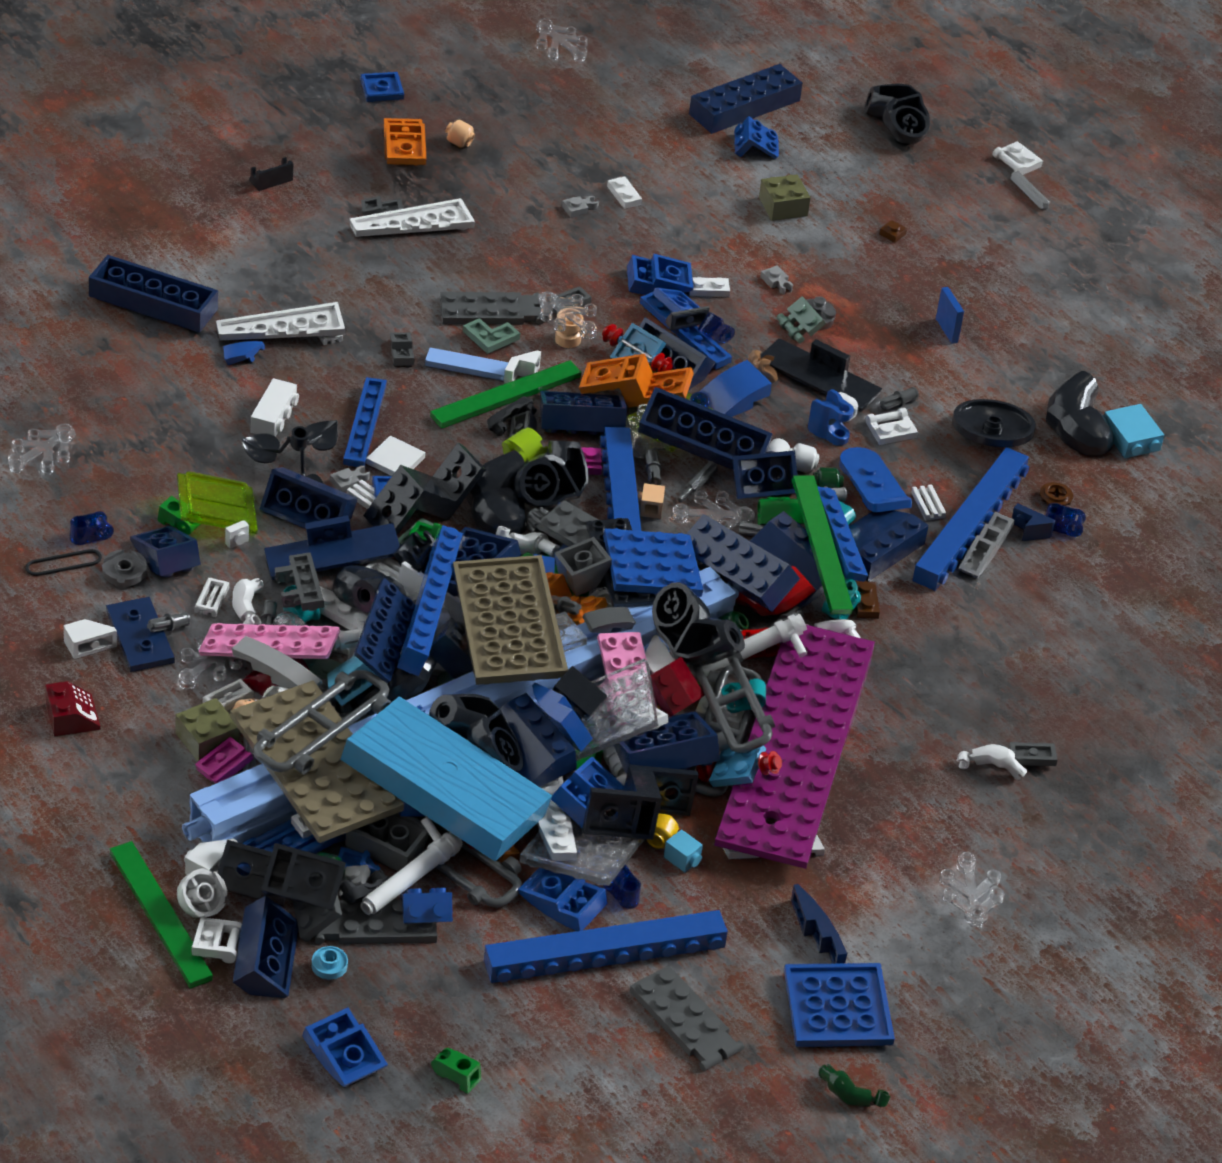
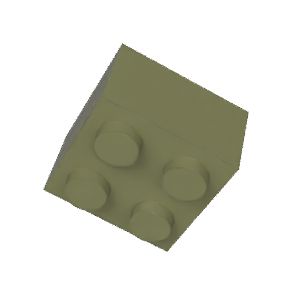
(784, 197)
(205, 727)

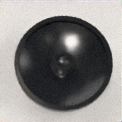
(993, 423)

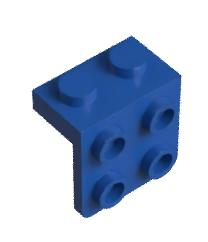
(754, 133)
(427, 907)

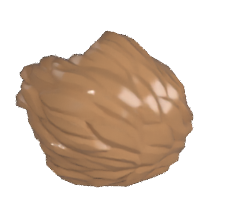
(763, 365)

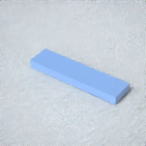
(466, 364)

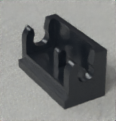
(272, 176)
(415, 550)

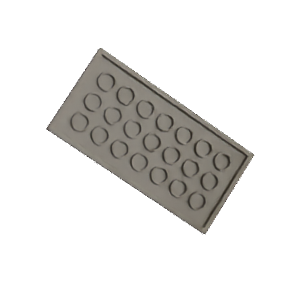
(509, 620)
(332, 794)

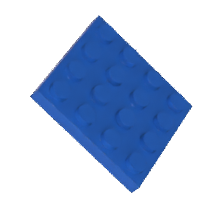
(651, 560)
(838, 1005)

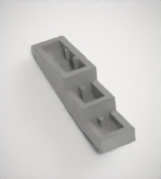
(986, 545)
(267, 660)

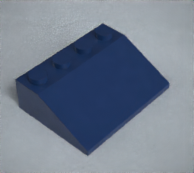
(581, 412)
(887, 539)
(790, 543)
(479, 546)
(542, 745)
(675, 745)

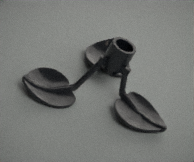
(264, 447)

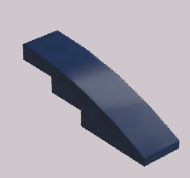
(816, 923)

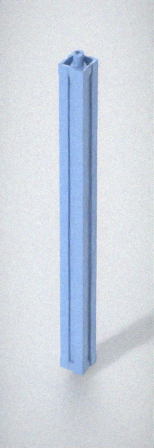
(254, 803)

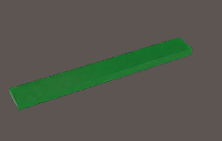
(505, 394)
(822, 545)
(160, 914)

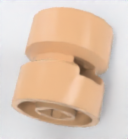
(570, 336)

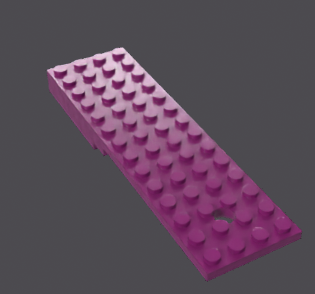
(812, 716)

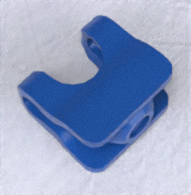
(827, 418)

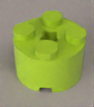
(526, 443)

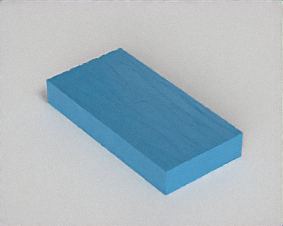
(446, 778)

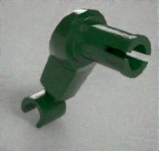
(845, 1089)

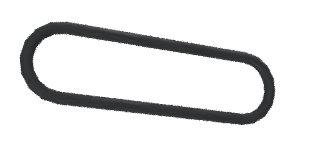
(64, 568)

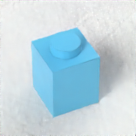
(683, 851)

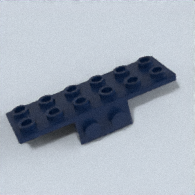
(336, 546)
(385, 630)

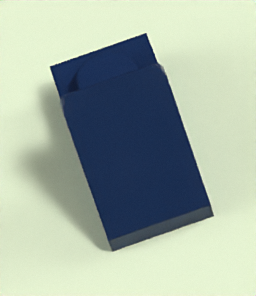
(1035, 524)

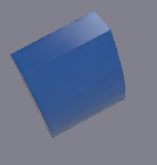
(658, 272)
(737, 389)
(562, 716)
(574, 792)
(564, 898)
(344, 1047)

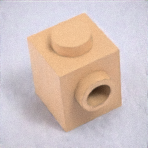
(651, 500)

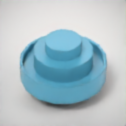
(329, 962)

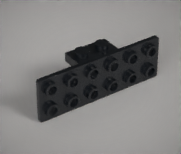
(822, 370)
(618, 598)

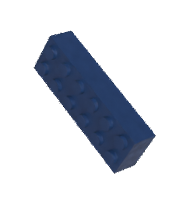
(745, 97)
(153, 293)
(700, 429)
(742, 563)

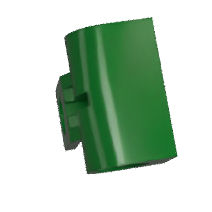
(773, 506)

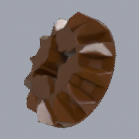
(1064, 493)

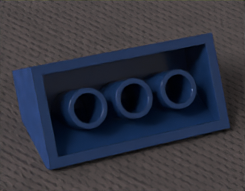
(681, 353)
(304, 499)
(266, 950)

